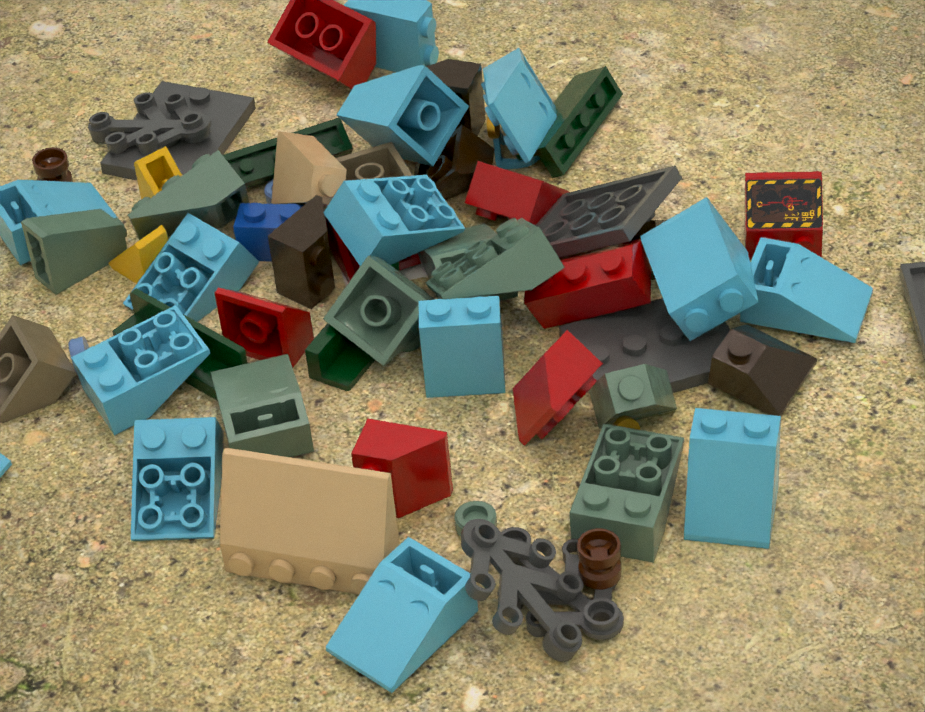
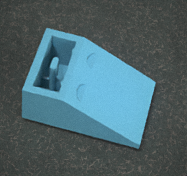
(518, 103)
(41, 198)
(391, 217)
(194, 266)
(805, 293)
(140, 367)
(176, 478)
(403, 615)

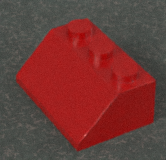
(328, 39)
(593, 285)

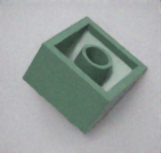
(378, 310)

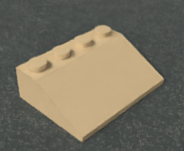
(304, 520)

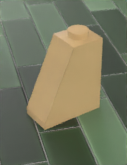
(304, 170)

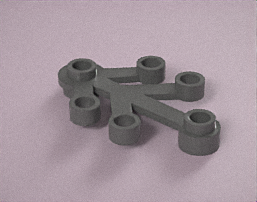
(191, 125)
(487, 545)
(596, 617)

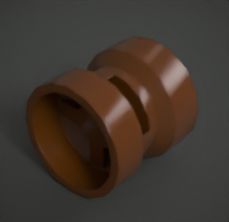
(52, 165)
(599, 558)

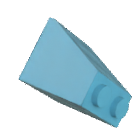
(402, 32)
(405, 109)
(700, 269)
(462, 346)
(732, 477)

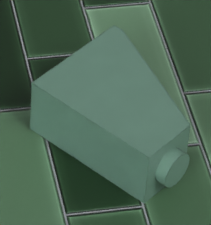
(72, 245)
(633, 393)

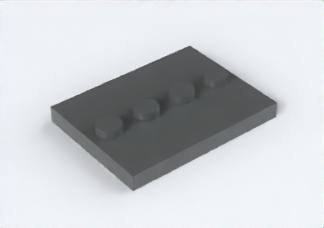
(227, 116)
(606, 212)
(651, 338)

